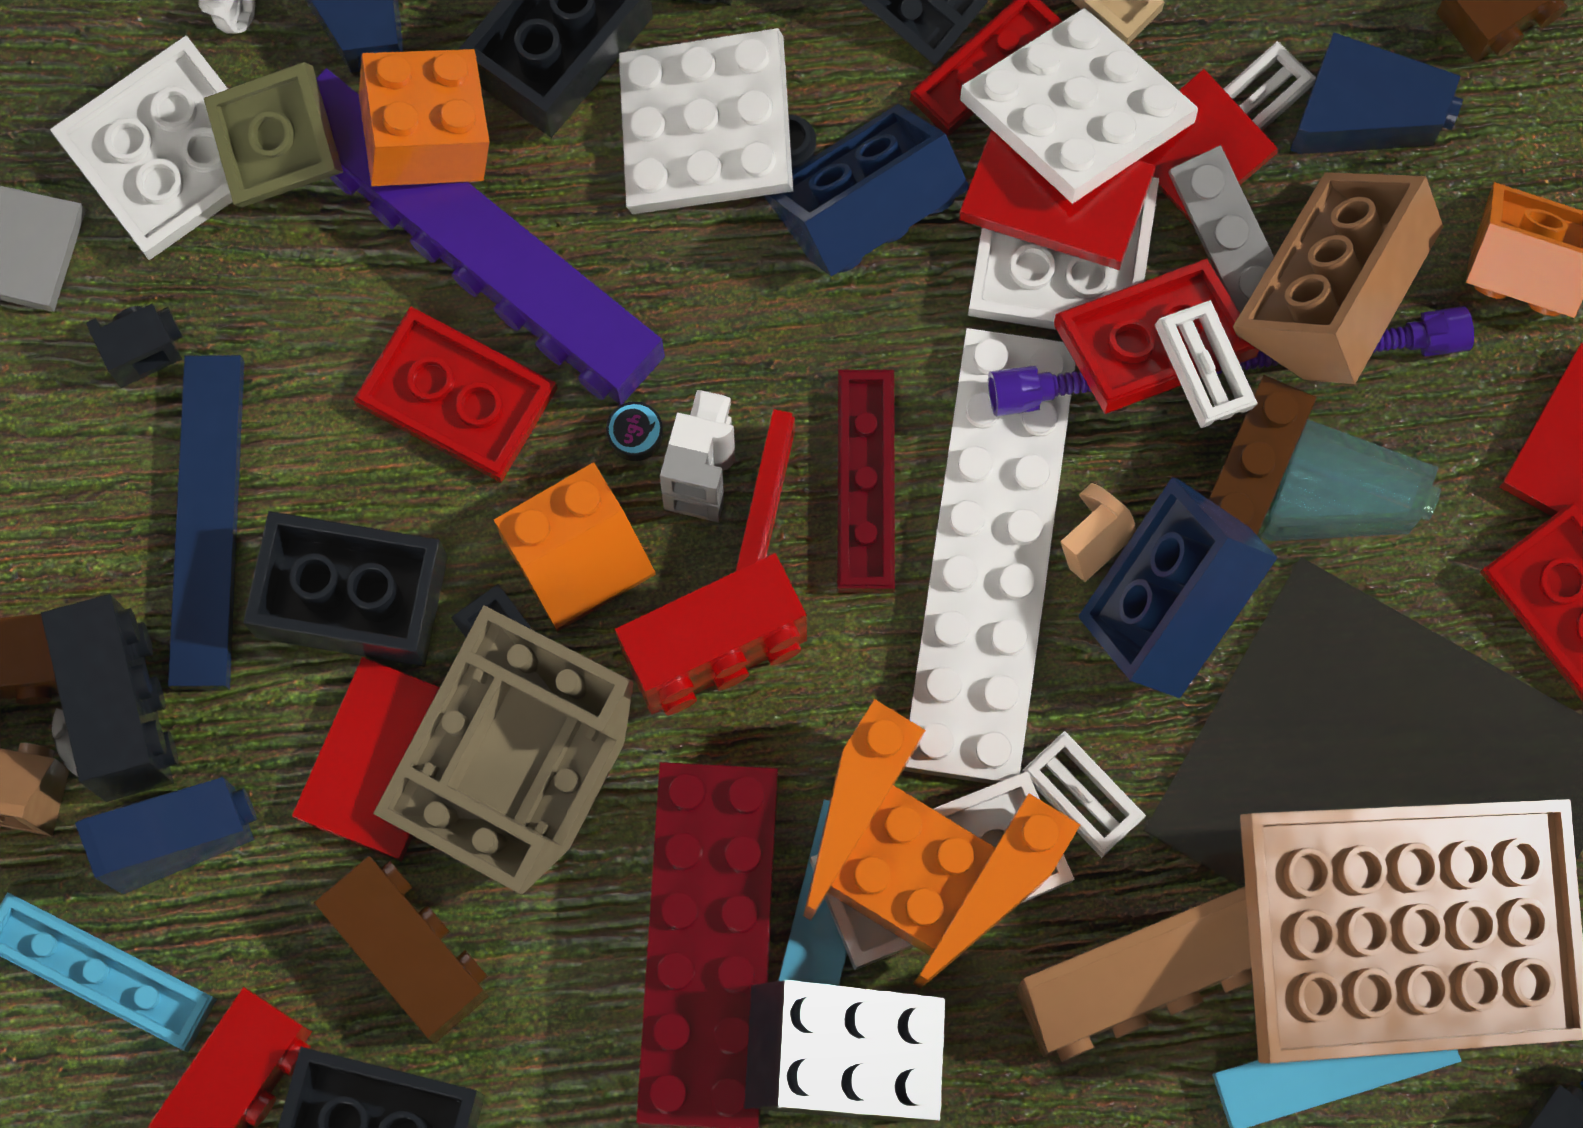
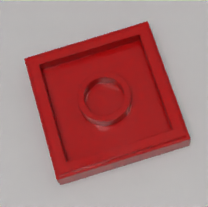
(1216, 124)

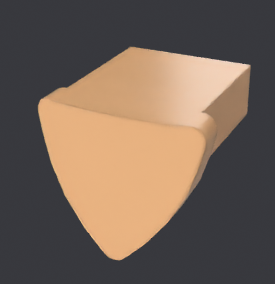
(1100, 534)

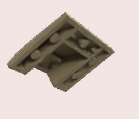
(510, 752)

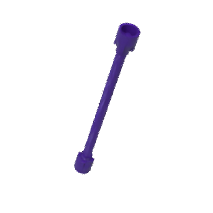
(1434, 333)

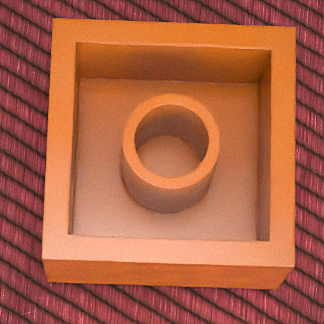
(423, 117)

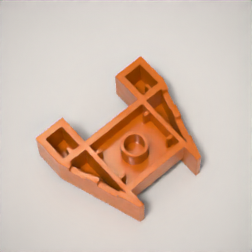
(915, 865)

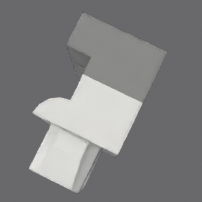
(696, 456)

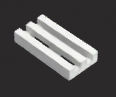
(1290, 67)
(1187, 373)
(1099, 778)

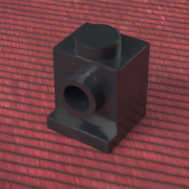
(137, 342)

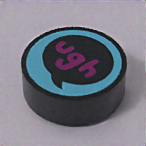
(634, 431)

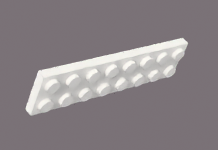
(989, 568)

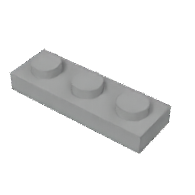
(1223, 222)

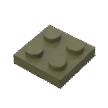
(273, 134)

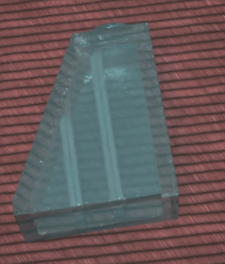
(1349, 489)

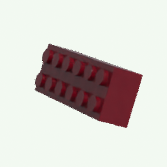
(706, 942)

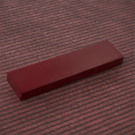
(866, 482)

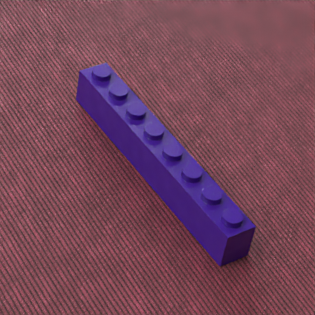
(502, 261)

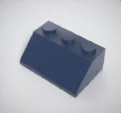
(869, 189)
(1176, 589)

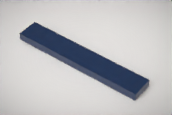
(206, 523)

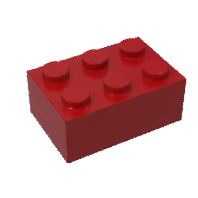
(714, 635)

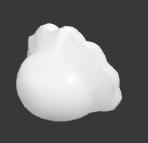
(227, 12)

